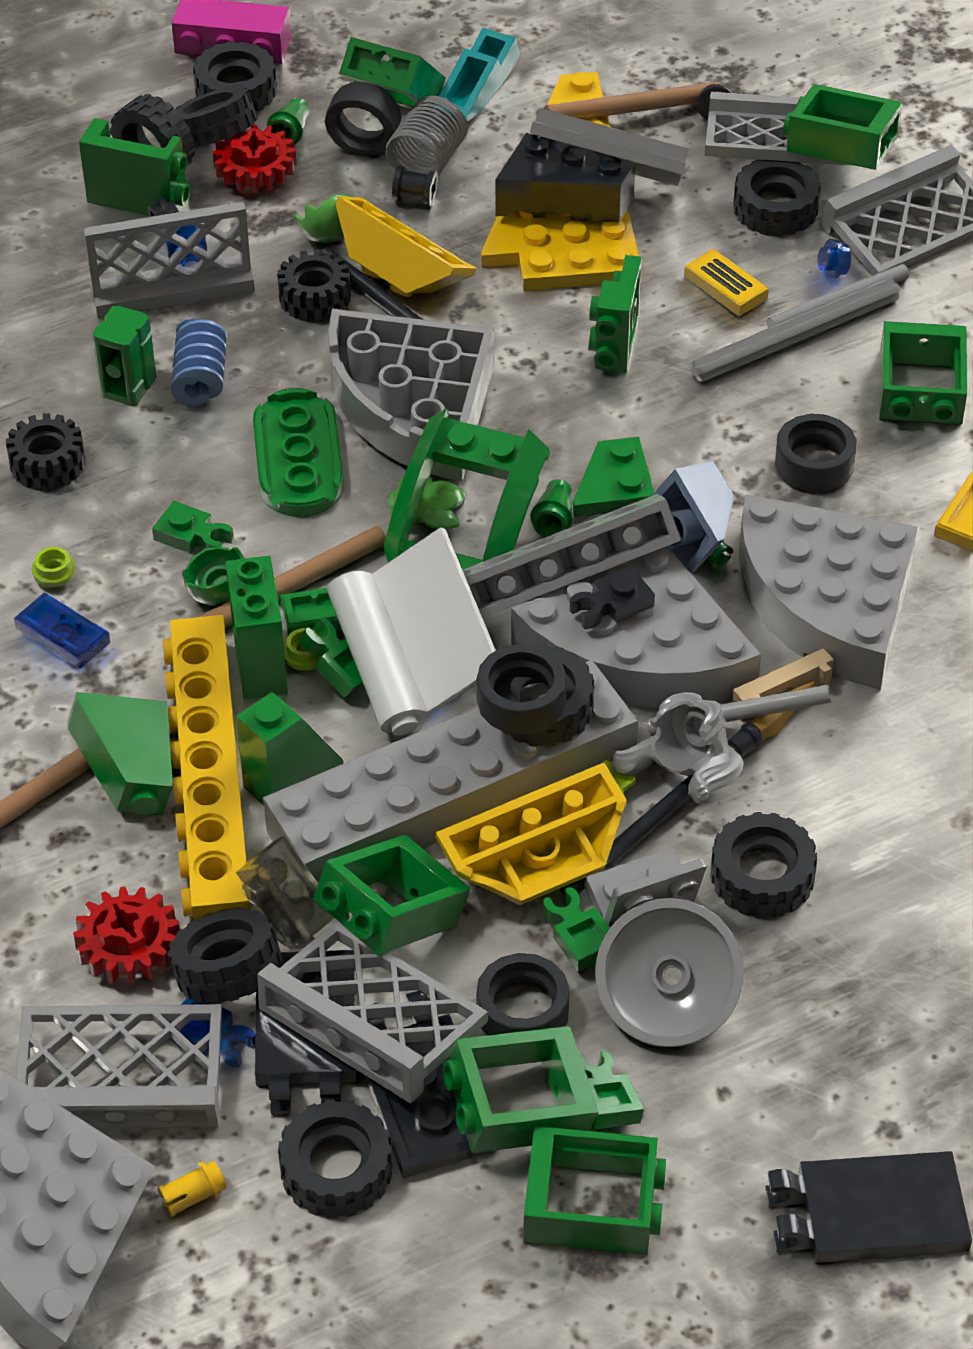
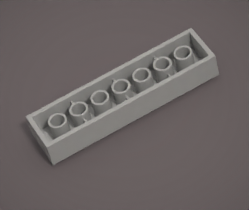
(437, 779)

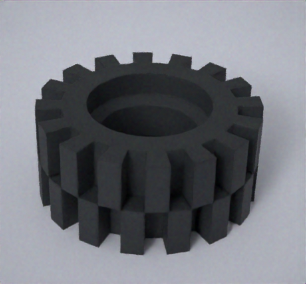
(310, 270)
(43, 435)

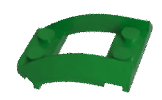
(476, 450)

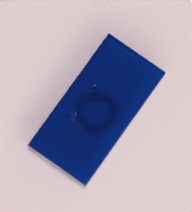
(62, 630)

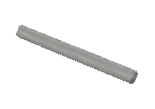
(795, 330)

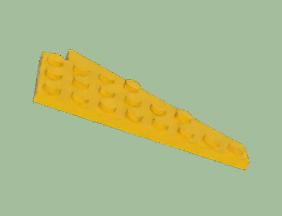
(557, 249)

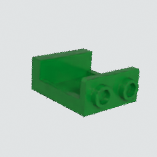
(131, 173)

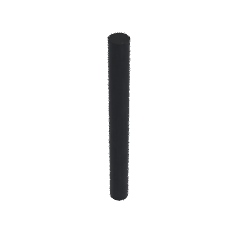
(374, 291)

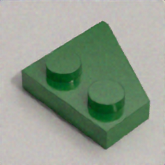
(613, 478)

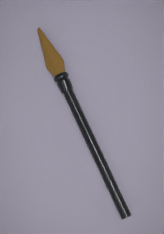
(743, 741)

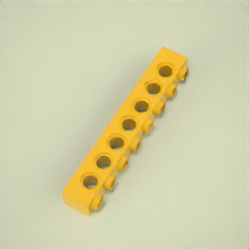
(208, 766)

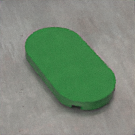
(298, 453)

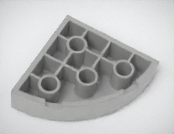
(404, 371)
(827, 581)
(657, 653)
(60, 1212)

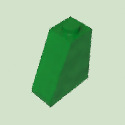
(279, 748)
(126, 749)

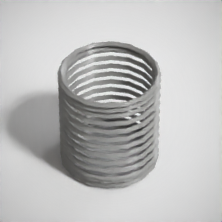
(410, 122)

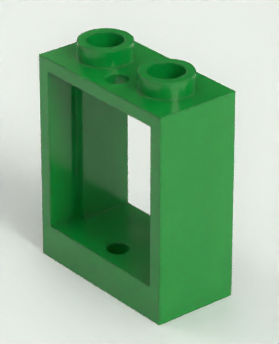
(403, 76)
(843, 126)
(944, 348)
(256, 627)
(430, 888)
(515, 1129)
(600, 1153)

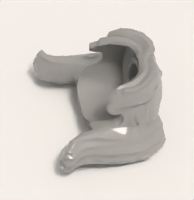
(688, 743)

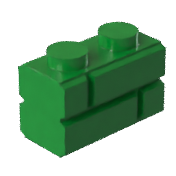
(124, 355)

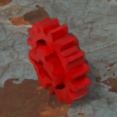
(255, 158)
(126, 935)

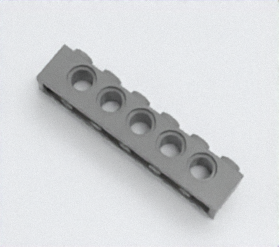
(572, 555)

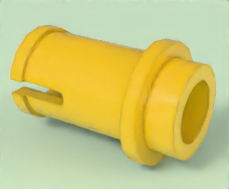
(193, 1188)

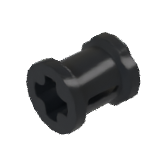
(414, 185)

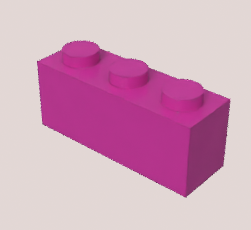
(213, 22)

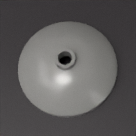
(663, 937)

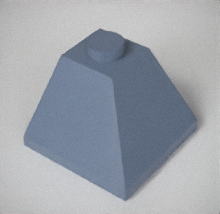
(700, 510)

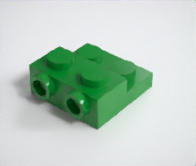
(616, 317)

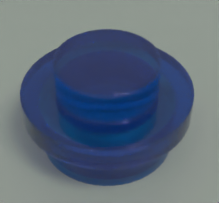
(834, 259)

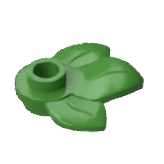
(435, 504)

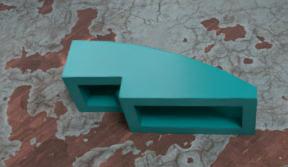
(480, 72)

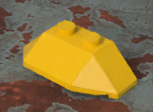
(396, 251)
(539, 837)

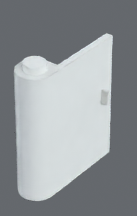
(412, 632)

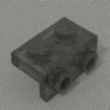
(285, 893)

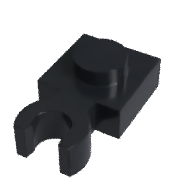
(614, 595)

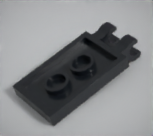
(289, 1058)
(426, 1130)
(871, 1207)

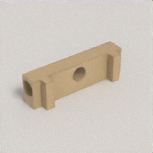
(814, 667)

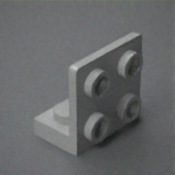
(644, 880)

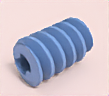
(198, 362)

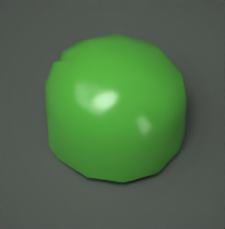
(322, 223)

